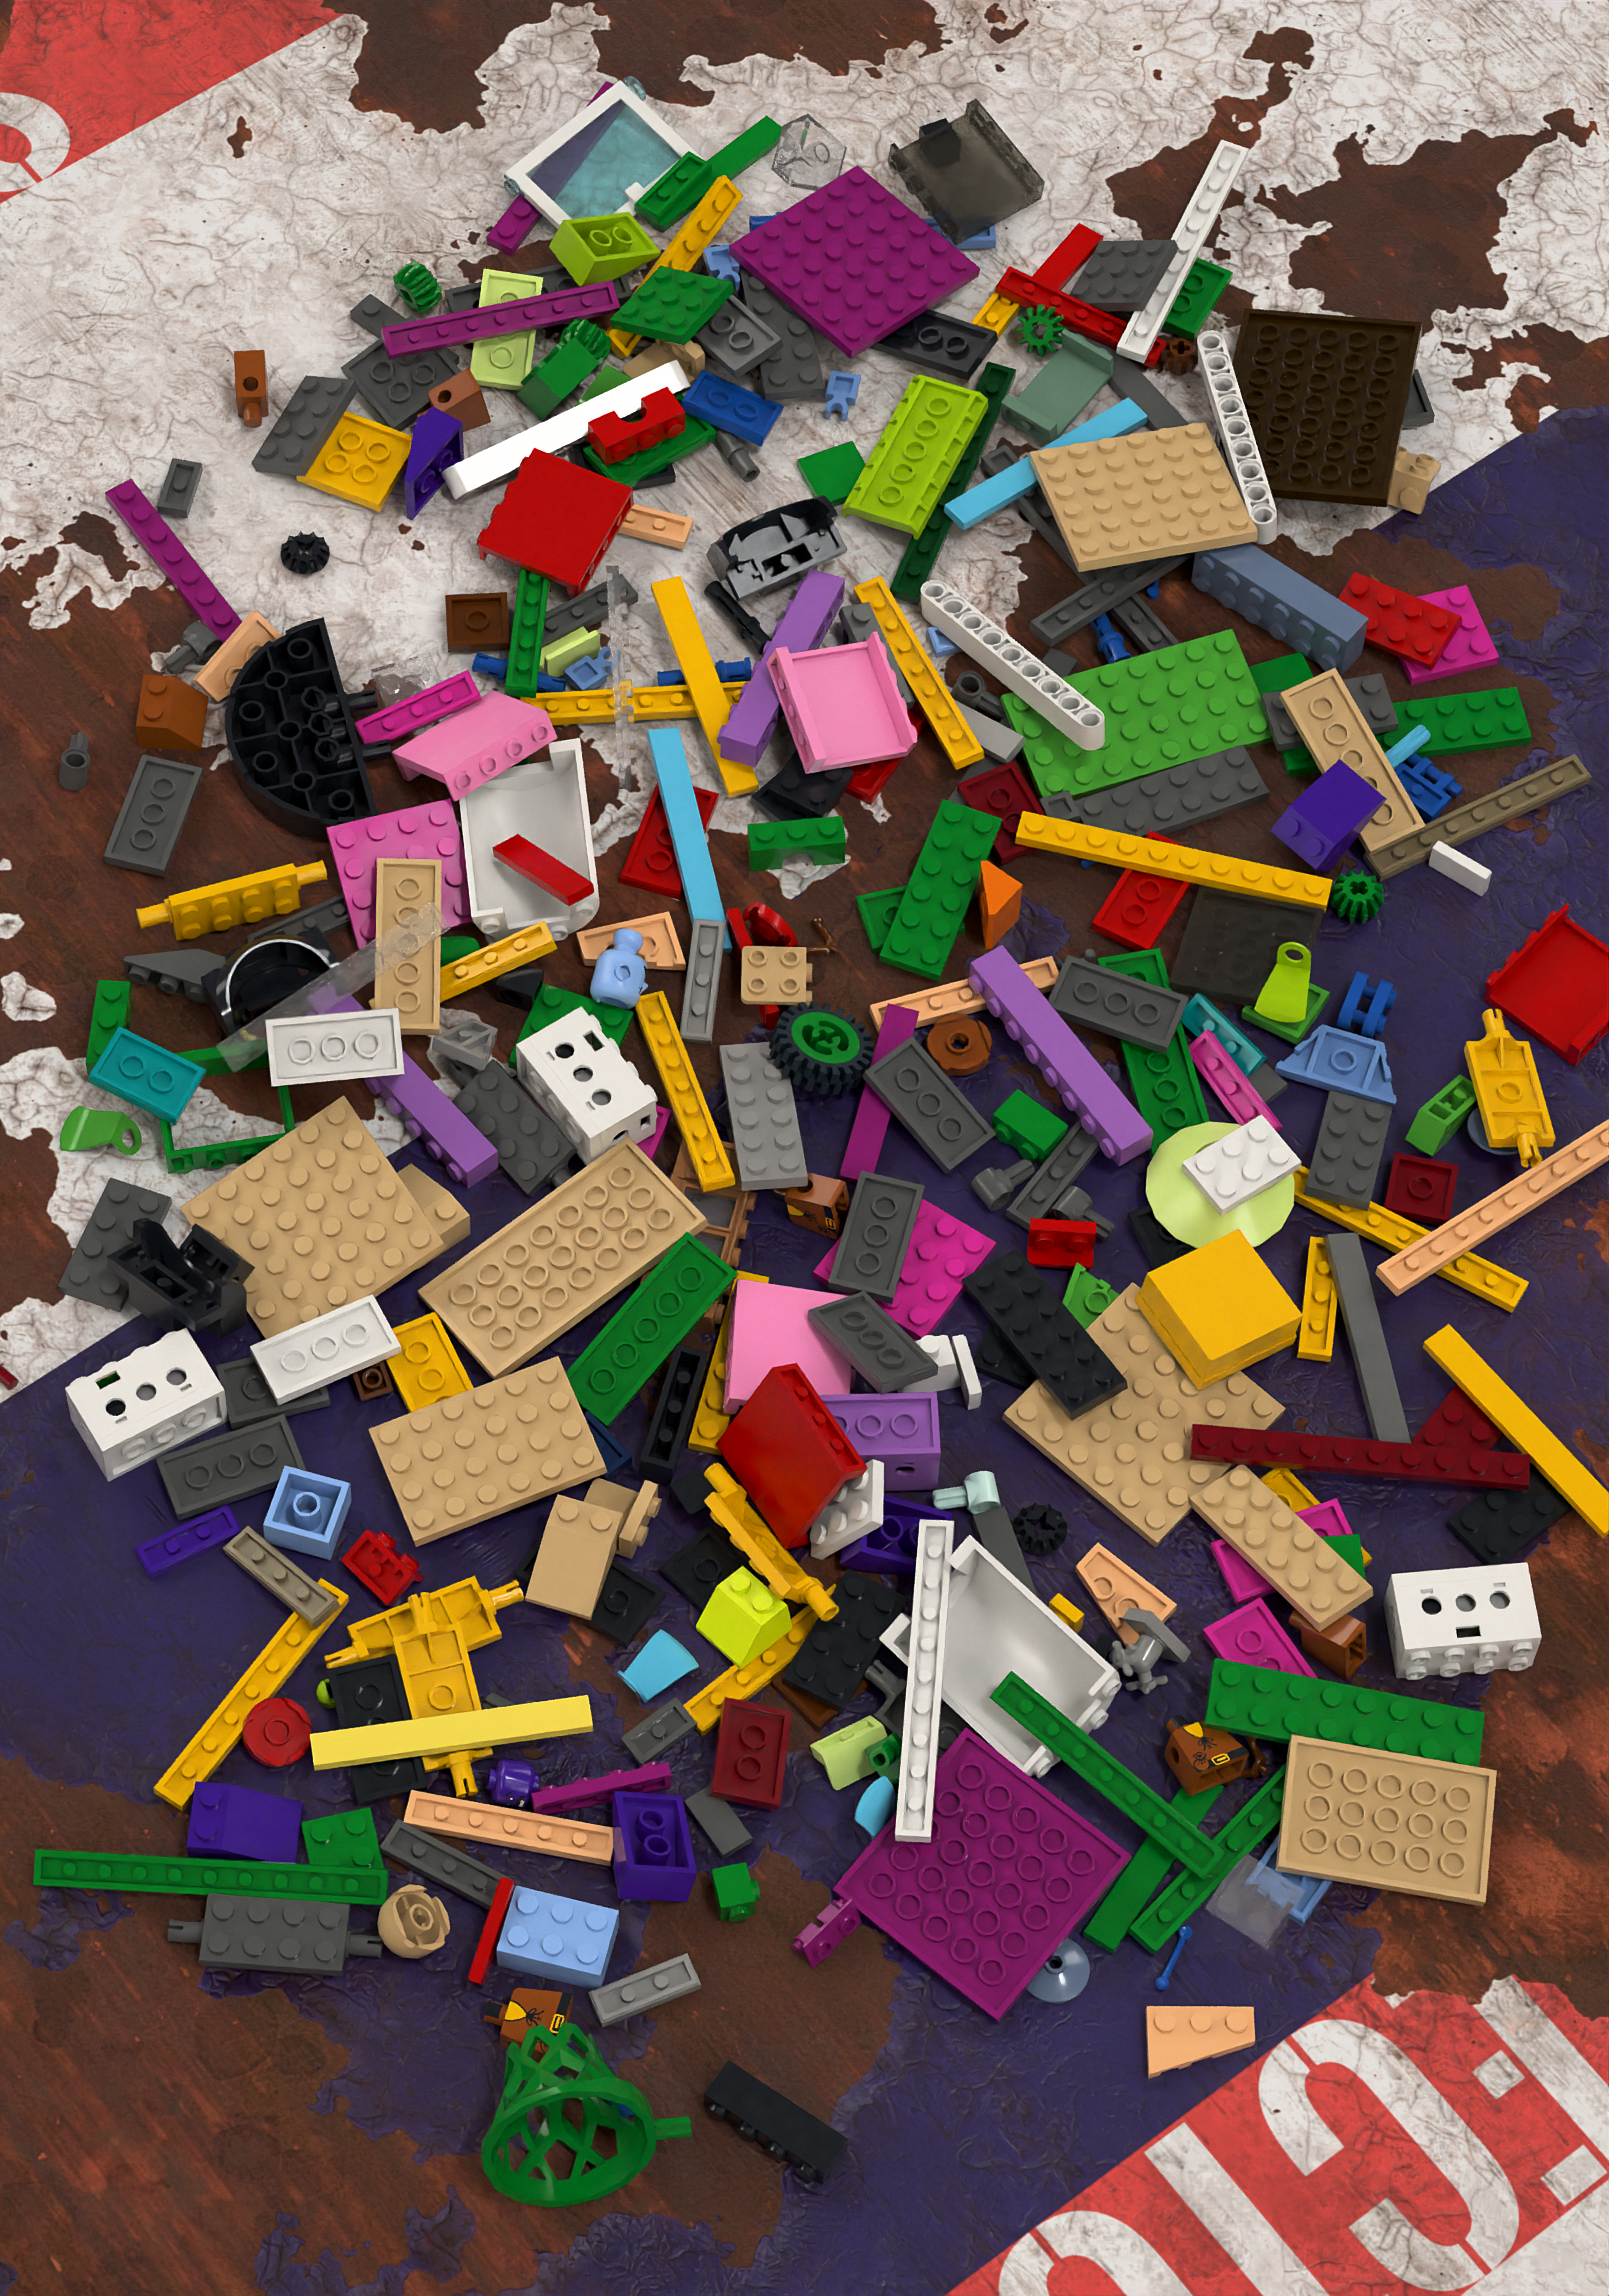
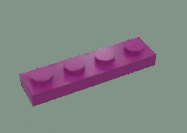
(593, 1792)

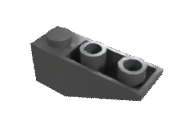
(174, 971)

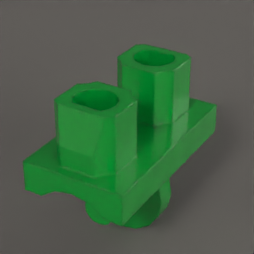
(886, 1758)

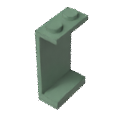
(1060, 389)

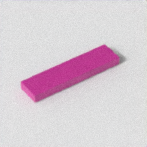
(420, 709)
(1229, 1081)

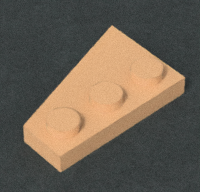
(223, 667)
(659, 945)
(1119, 1587)
(1194, 2033)

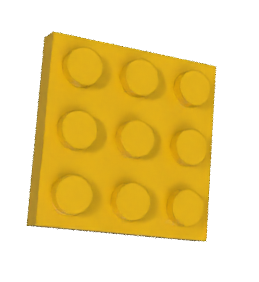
(360, 461)

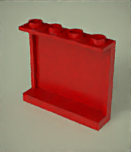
(556, 520)
(1556, 987)
(789, 1453)

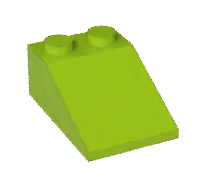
(602, 247)

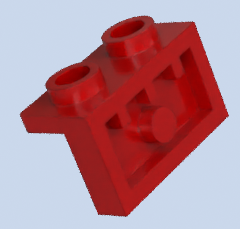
(1061, 1243)
(382, 1565)

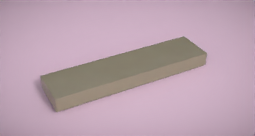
(281, 1577)

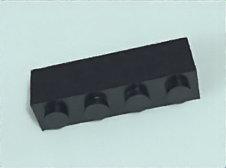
(673, 1415)
(774, 2123)

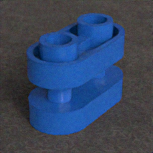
(1374, 1020)

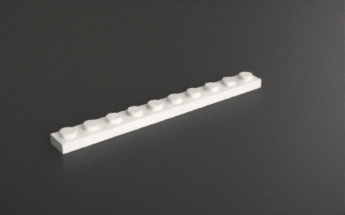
(1190, 237)
(924, 1682)

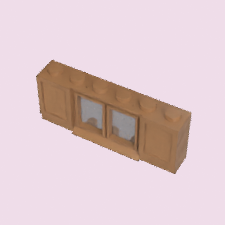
(725, 1215)

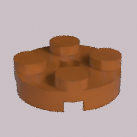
(959, 1061)

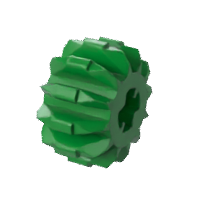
(417, 287)
(1031, 326)
(590, 337)
(1356, 896)

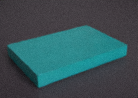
(146, 1075)

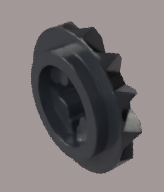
(302, 562)
(1046, 1541)

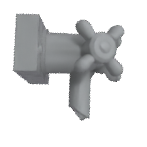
(1153, 1641)

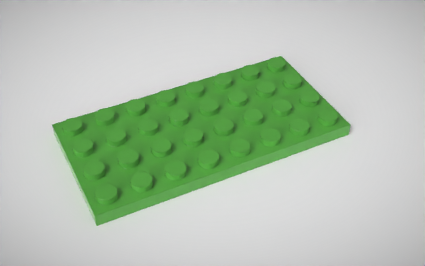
(1156, 713)

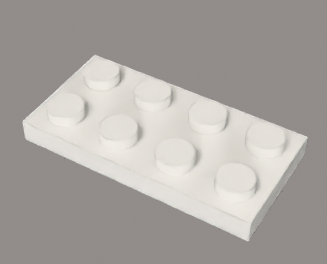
(325, 1349)

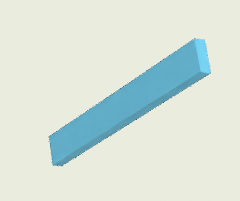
(1020, 477)
(686, 827)

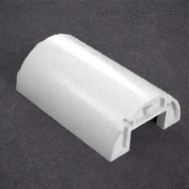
(547, 808)
(1004, 1628)

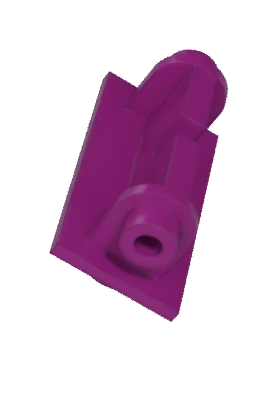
(838, 1922)

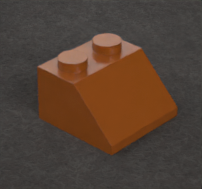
(170, 714)

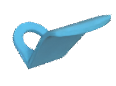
(658, 1666)
(876, 1806)

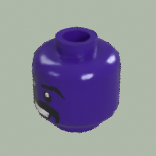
(512, 1782)

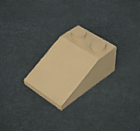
(438, 1205)
(574, 1556)

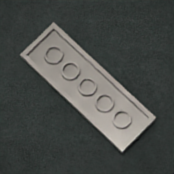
(762, 1119)

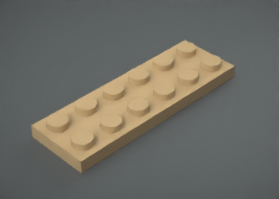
(1336, 731)
(414, 983)
(1281, 1547)

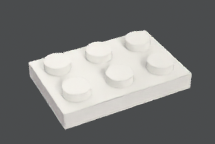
(1241, 1165)
(850, 1513)

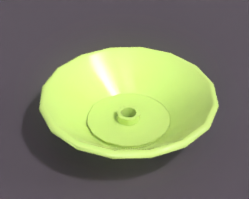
(1187, 1212)

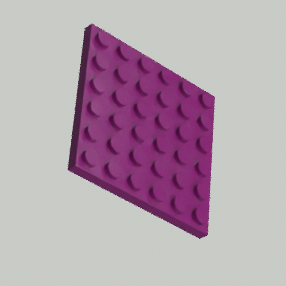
(854, 261)
(996, 1883)

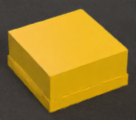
(1219, 1309)

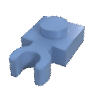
(721, 264)
(841, 392)
(589, 673)

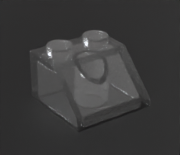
(808, 154)
(1255, 1901)

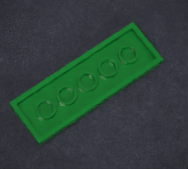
(940, 890)
(648, 1328)

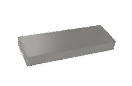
(992, 736)
(644, 1990)

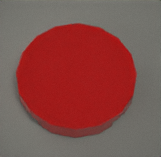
(769, 926)
(277, 1732)

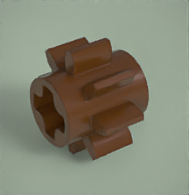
(1179, 357)

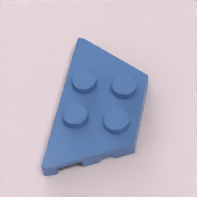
(1342, 1064)

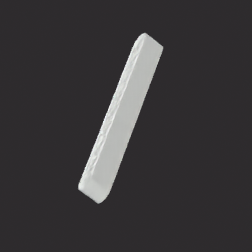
(559, 432)
(1237, 434)
(1013, 665)

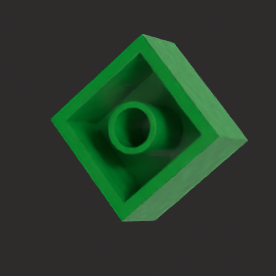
(556, 377)

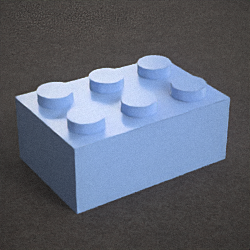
(557, 1938)

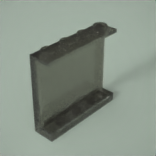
(967, 174)

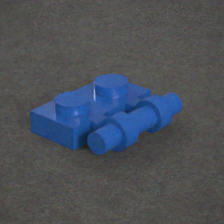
(1427, 798)

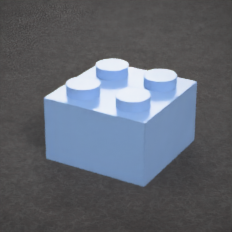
(307, 1512)

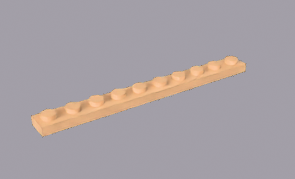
(1496, 1211)

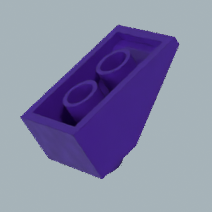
(434, 448)
(1329, 816)
(895, 1543)
(243, 1824)
(652, 1847)

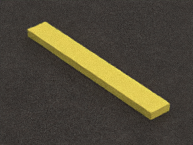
(451, 1732)

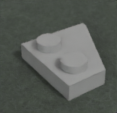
(468, 1043)

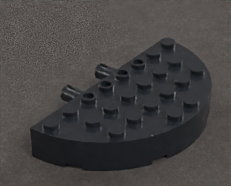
(296, 735)

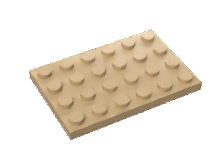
(487, 1451)
(1386, 1820)

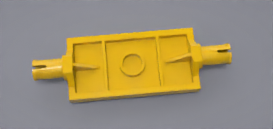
(233, 901)
(1509, 1091)
(762, 1546)
(456, 1603)
(439, 1683)

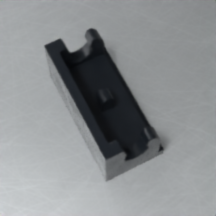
(214, 1256)

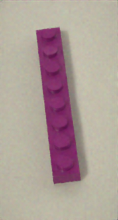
(521, 215)
(499, 320)
(173, 559)

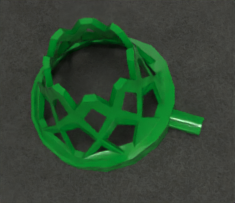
(634, 2139)

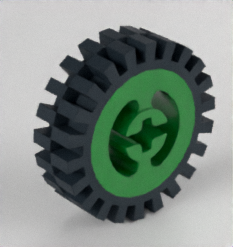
(821, 1047)

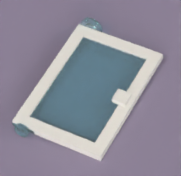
(599, 158)

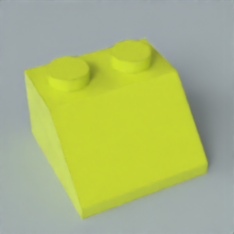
(743, 1618)

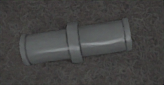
(737, 455)

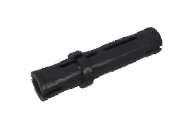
(746, 626)

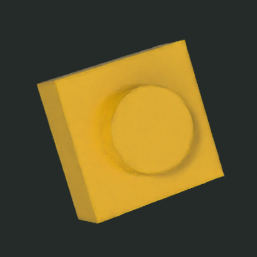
(1067, 1612)

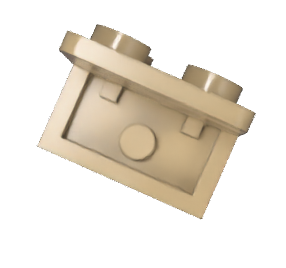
(690, 357)
(1412, 480)
(775, 976)
(635, 1506)

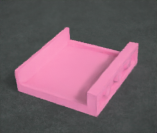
(862, 701)
(476, 743)
(773, 1330)

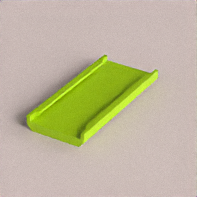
(916, 455)

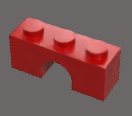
(618, 439)

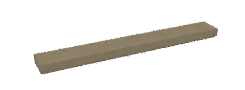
(1481, 816)

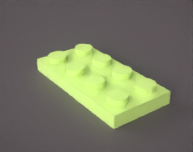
(505, 359)

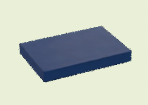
(731, 408)

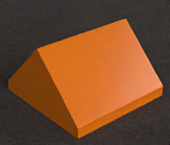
(998, 902)

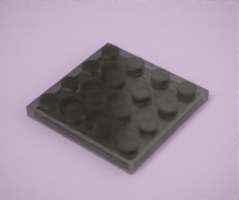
(1236, 941)

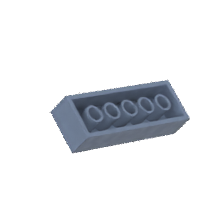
(1282, 604)

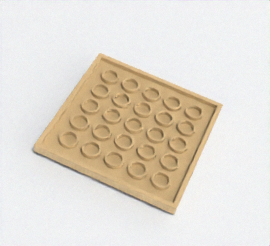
(1142, 496)
(317, 1221)
(1138, 1442)

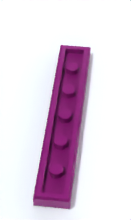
(873, 1113)

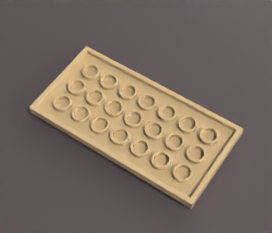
(562, 1258)

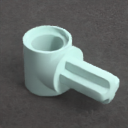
(977, 1494)

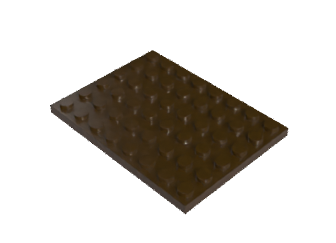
(1325, 401)

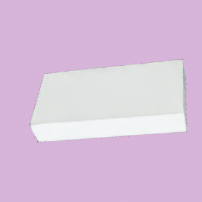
(1460, 868)
(969, 1380)

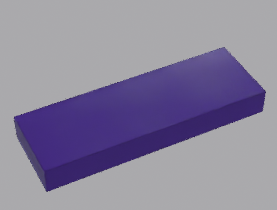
(187, 1542)

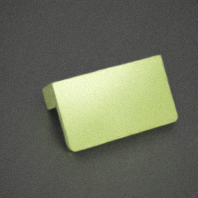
(569, 650)
(845, 1753)

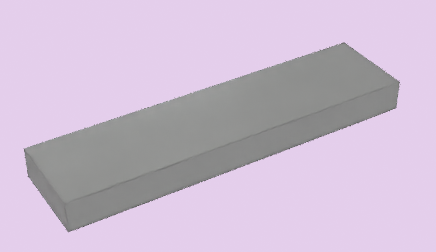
(702, 981)

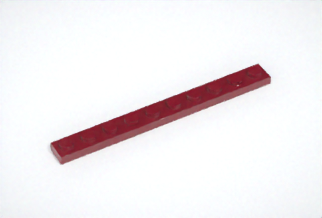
(1360, 1457)

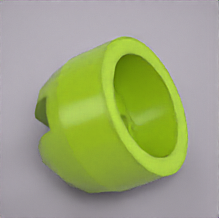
(323, 1696)

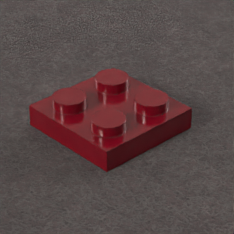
(1421, 1189)

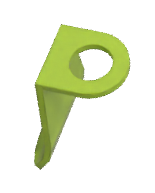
(1287, 987)

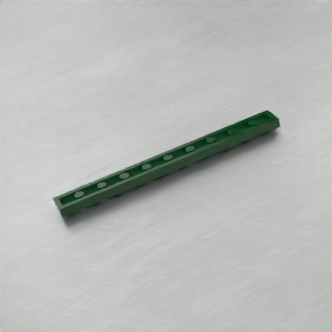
(923, 553)

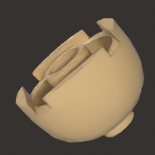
(413, 1922)

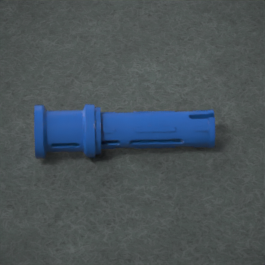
(1109, 642)
(727, 672)

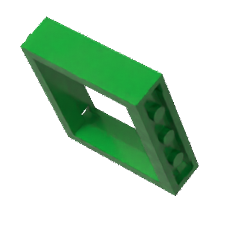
(225, 1153)

